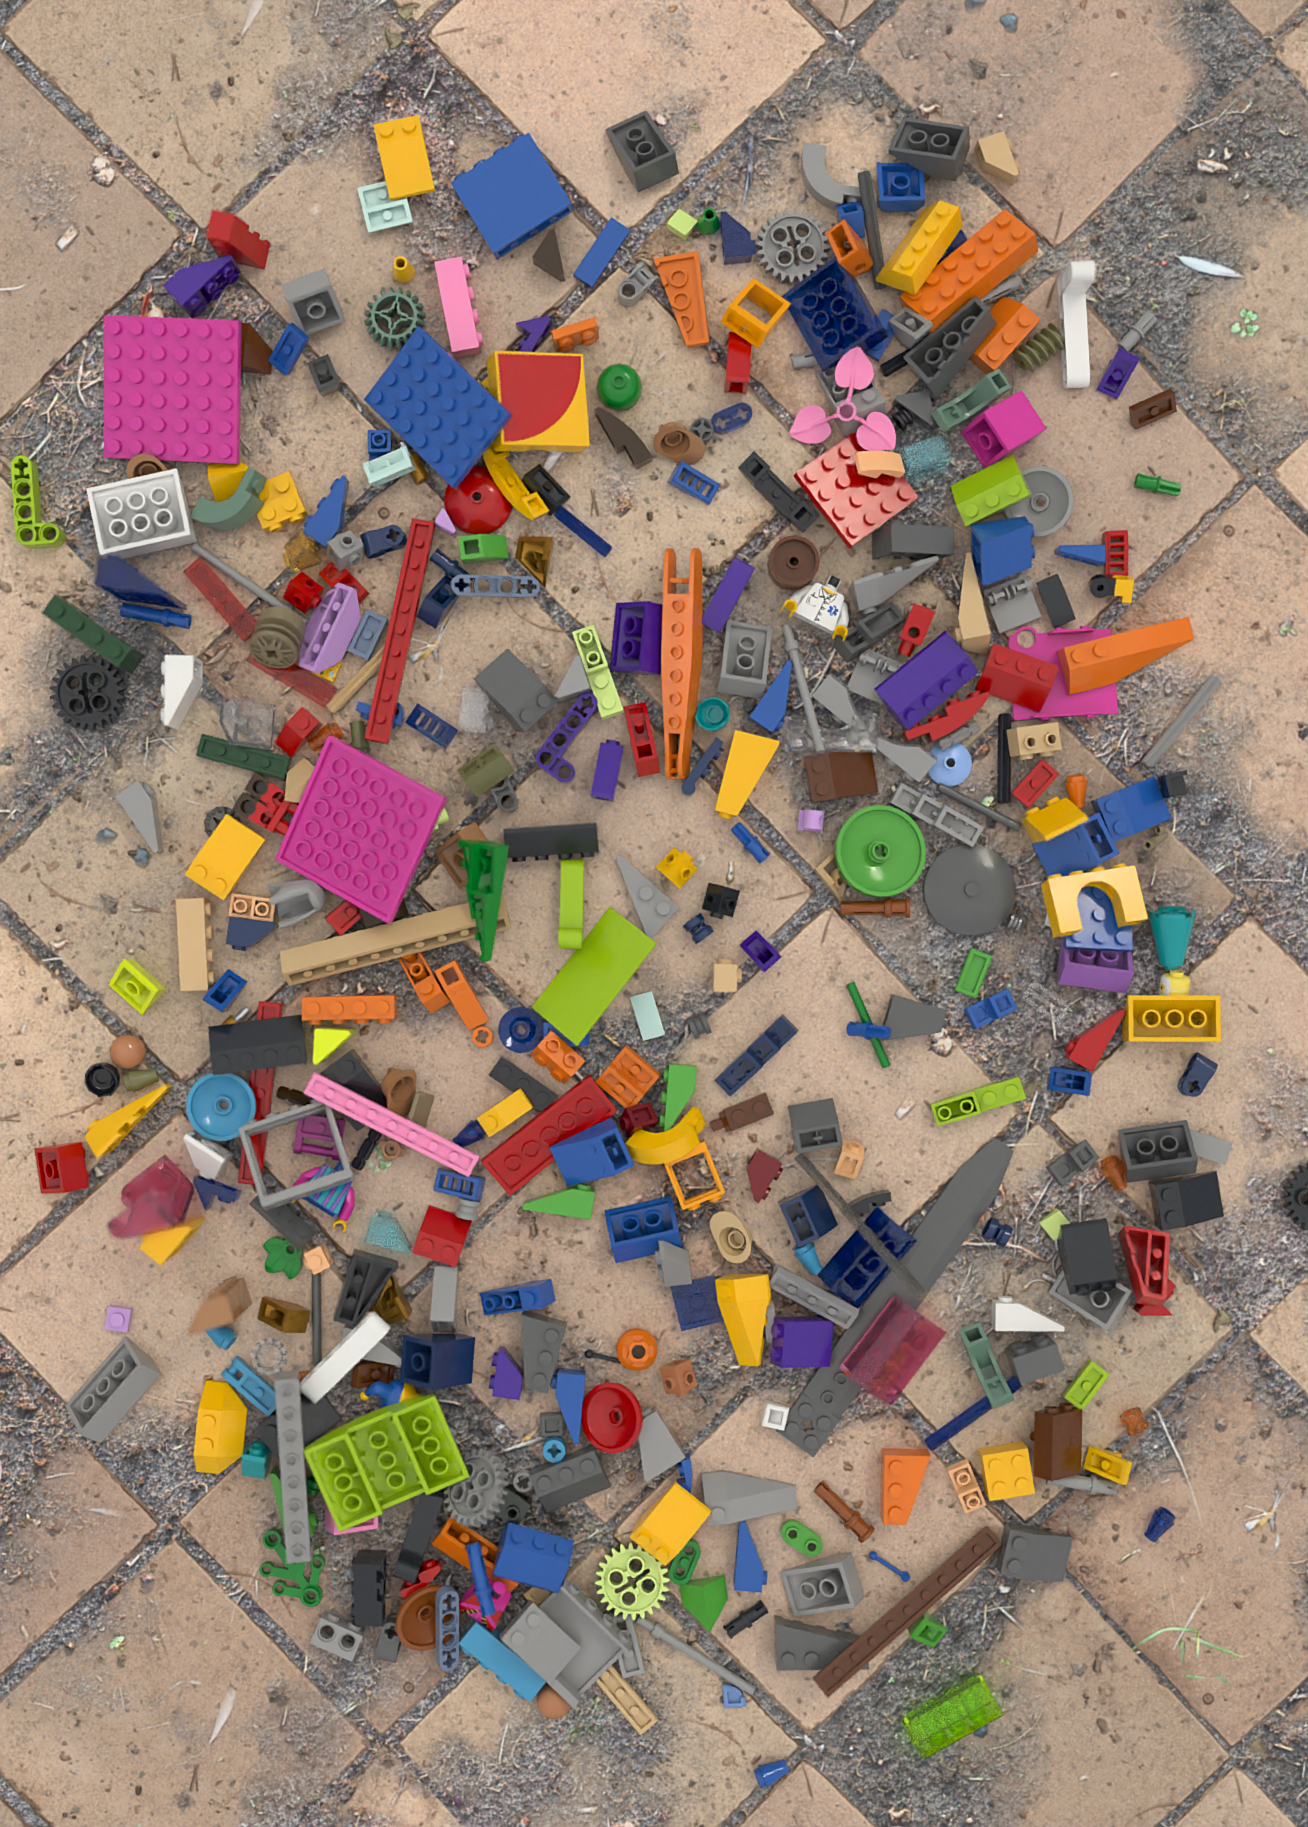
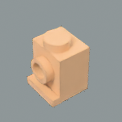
(318, 1258)

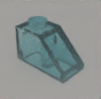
(387, 1233)

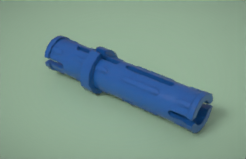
(158, 616)
(479, 1573)

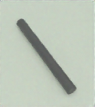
(979, 807)
(316, 1319)

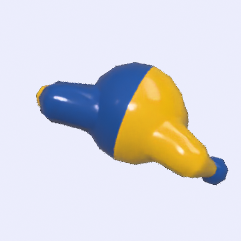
(390, 1392)

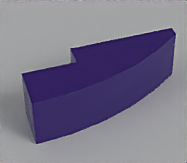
(727, 594)

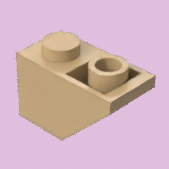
(996, 157)

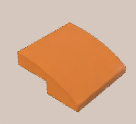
(628, 1077)

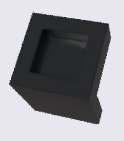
(1173, 784)

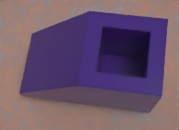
(507, 1377)

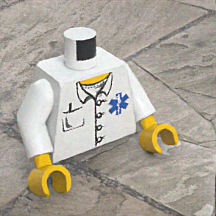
(821, 607)

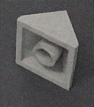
(574, 682)

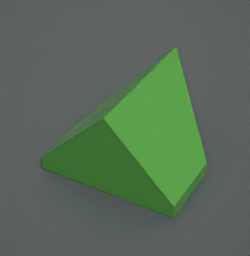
(705, 1599)

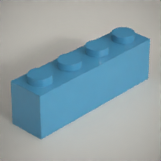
(499, 1658)

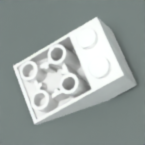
(181, 687)

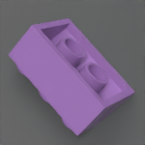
(1095, 969)

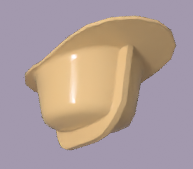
(731, 1236)

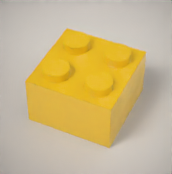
(1006, 1471)

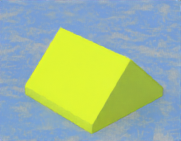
(136, 985)
(328, 1040)

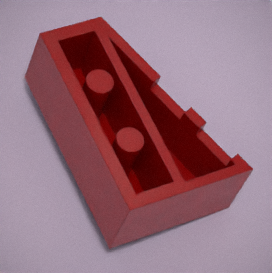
(1147, 1263)

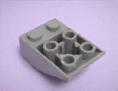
(865, 400)

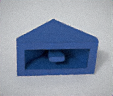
(225, 991)
(1070, 1081)

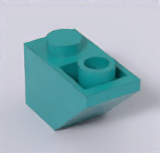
(256, 1460)

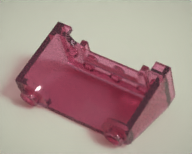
(154, 1200)

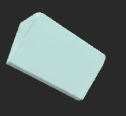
(647, 1015)

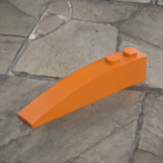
(1119, 655)

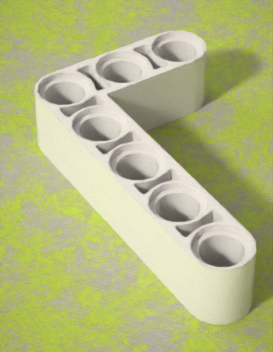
(1073, 322)

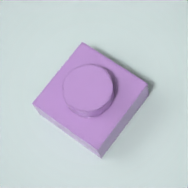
(118, 1318)

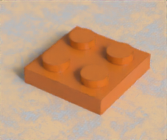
(569, 336)

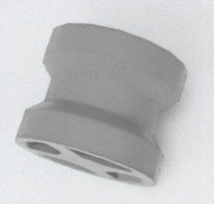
(467, 1209)

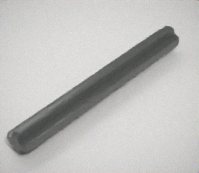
(871, 225)

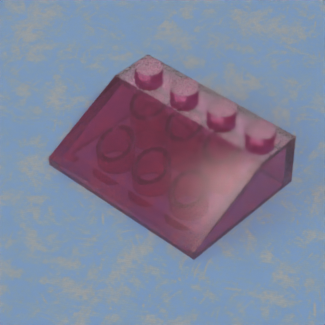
(892, 1350)

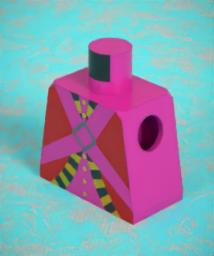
(470, 1604)

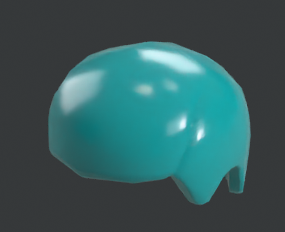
(712, 714)

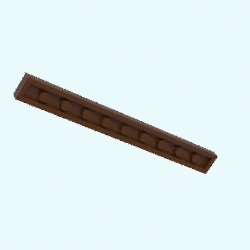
(906, 1611)

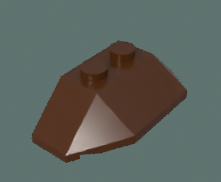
(254, 351)

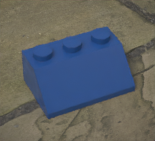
(639, 1228)
(532, 1557)

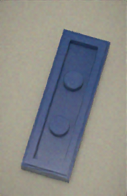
(601, 253)

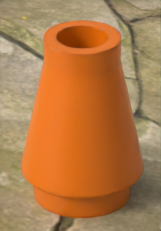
(1076, 788)

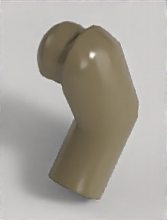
(1153, 841)

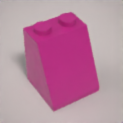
(1003, 429)

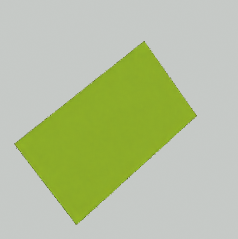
(594, 976)

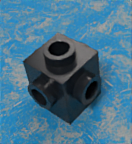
(720, 900)

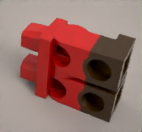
(271, 812)

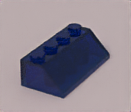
(857, 1267)

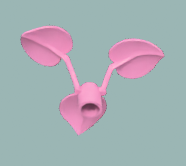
(877, 431)

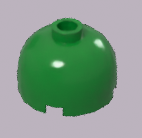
(619, 387)

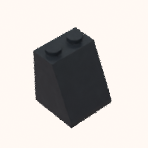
(1087, 1257)

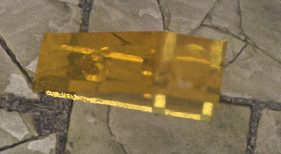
(301, 552)

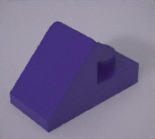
(535, 331)
(1117, 373)

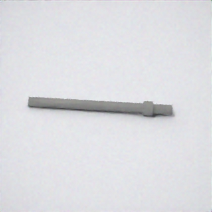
(241, 579)
(792, 648)
(657, 1631)

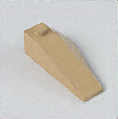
(972, 621)

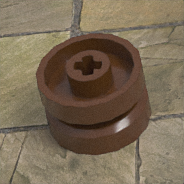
(793, 549)

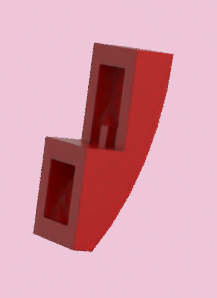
(333, 576)

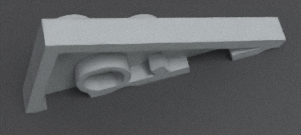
(651, 904)

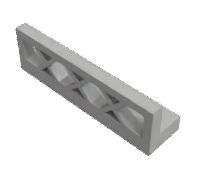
(812, 1296)

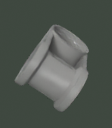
(638, 281)

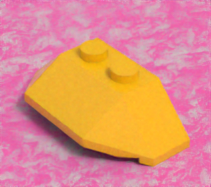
(219, 1428)

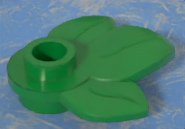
(281, 1258)

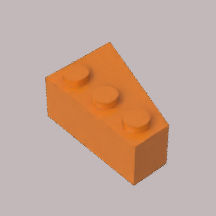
(900, 1482)

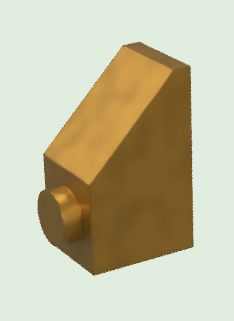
(283, 1315)

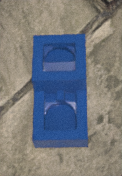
(990, 1008)

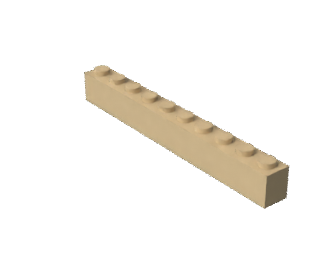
(383, 943)

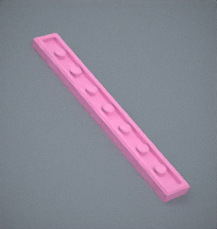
(391, 1124)

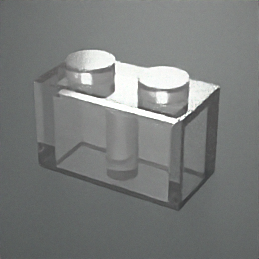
(475, 711)

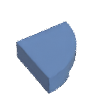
(733, 1696)

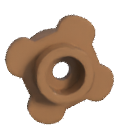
(388, 1154)

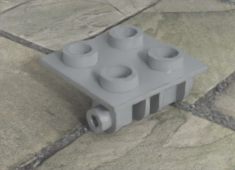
(1012, 603)
(870, 672)

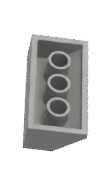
(112, 1390)

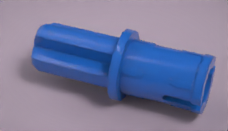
(750, 842)
(868, 1030)

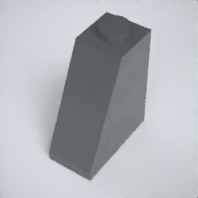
(913, 1018)

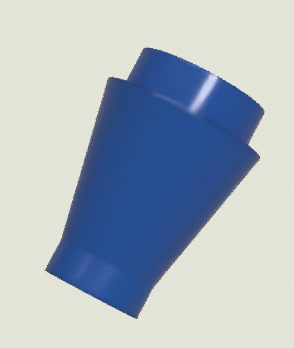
(770, 1772)

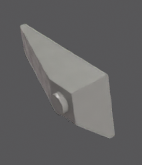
(876, 589)
(743, 1497)

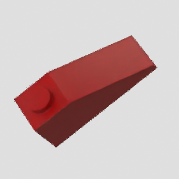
(641, 739)
(1091, 1043)

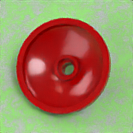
(477, 516)
(601, 1418)

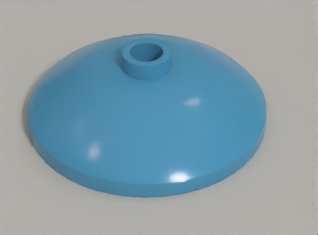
(205, 1106)

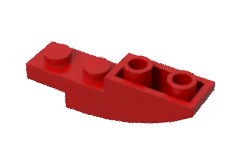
(954, 714)

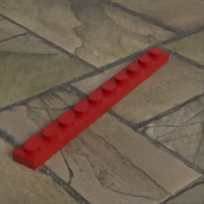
(400, 631)

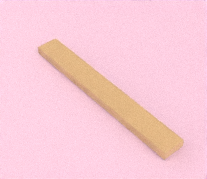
(613, 1684)

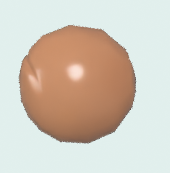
(127, 1051)
(551, 1703)

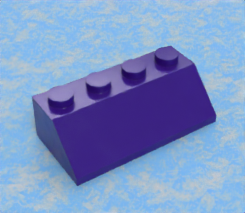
(926, 680)

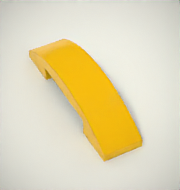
(511, 485)

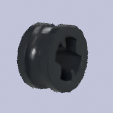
(902, 419)

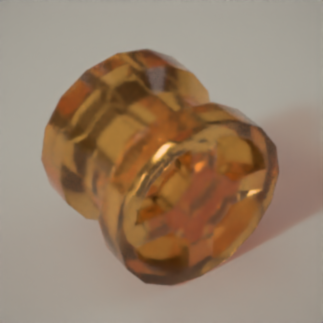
(1134, 1421)

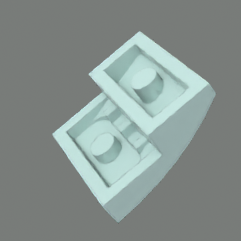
(380, 211)

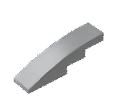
(936, 814)

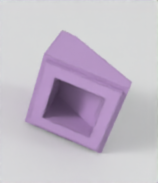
(444, 523)

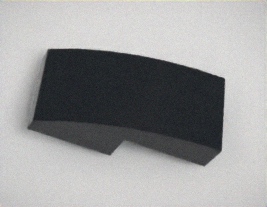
(1055, 600)
(877, 1198)

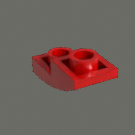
(426, 1574)

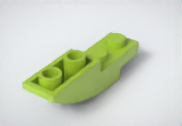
(978, 1100)

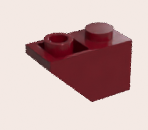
(761, 1171)

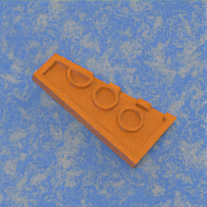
(685, 291)

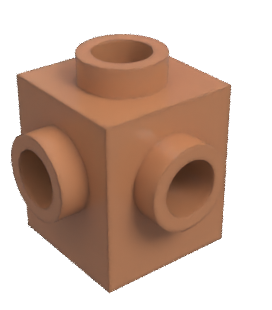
(678, 1377)

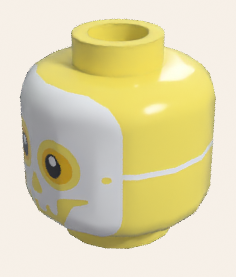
(1174, 983)

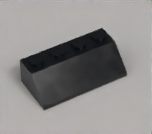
(552, 840)
(257, 1044)

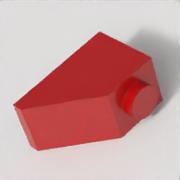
(297, 731)

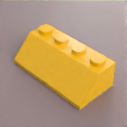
(922, 247)
(1172, 1018)

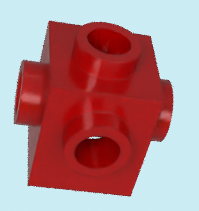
(303, 593)

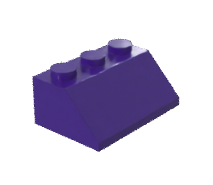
(637, 638)

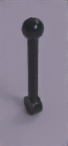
(589, 1354)

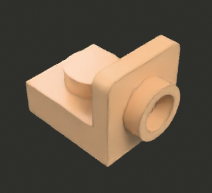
(849, 1159)

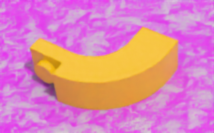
(667, 1145)

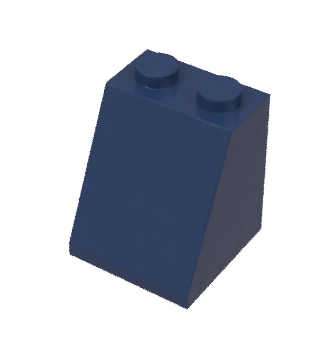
(437, 1360)

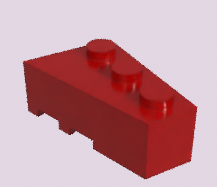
(232, 237)

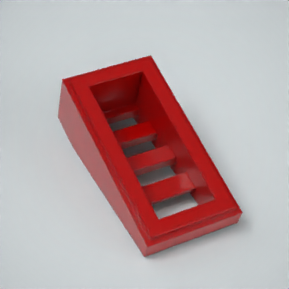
(1123, 544)

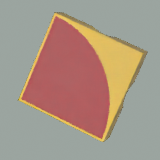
(545, 399)

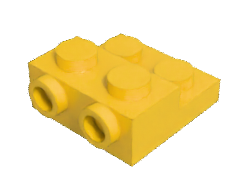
(281, 503)

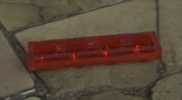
(221, 598)
(300, 681)

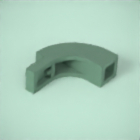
(972, 401)
(235, 510)
(985, 1365)

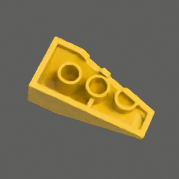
(112, 1129)

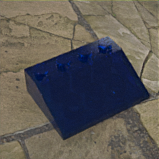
(834, 314)
(128, 584)

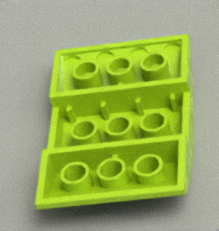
(385, 1460)

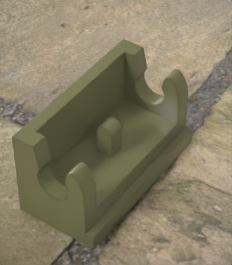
(485, 770)

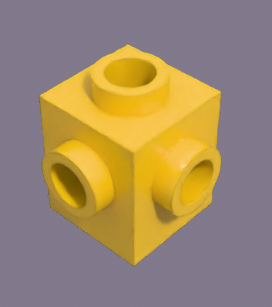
(677, 867)

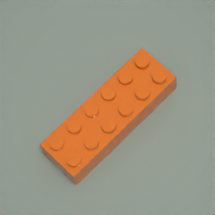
(973, 268)

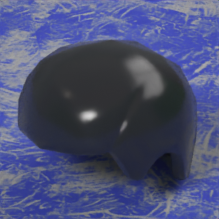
(102, 1079)

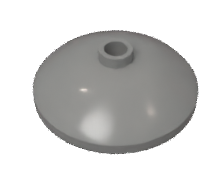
(1058, 498)

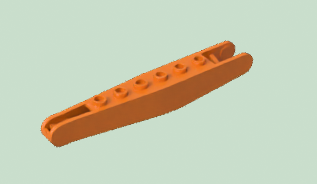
(680, 661)

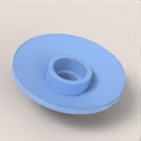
(951, 775)

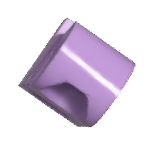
(810, 820)

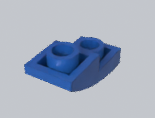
(379, 443)
(685, 1470)

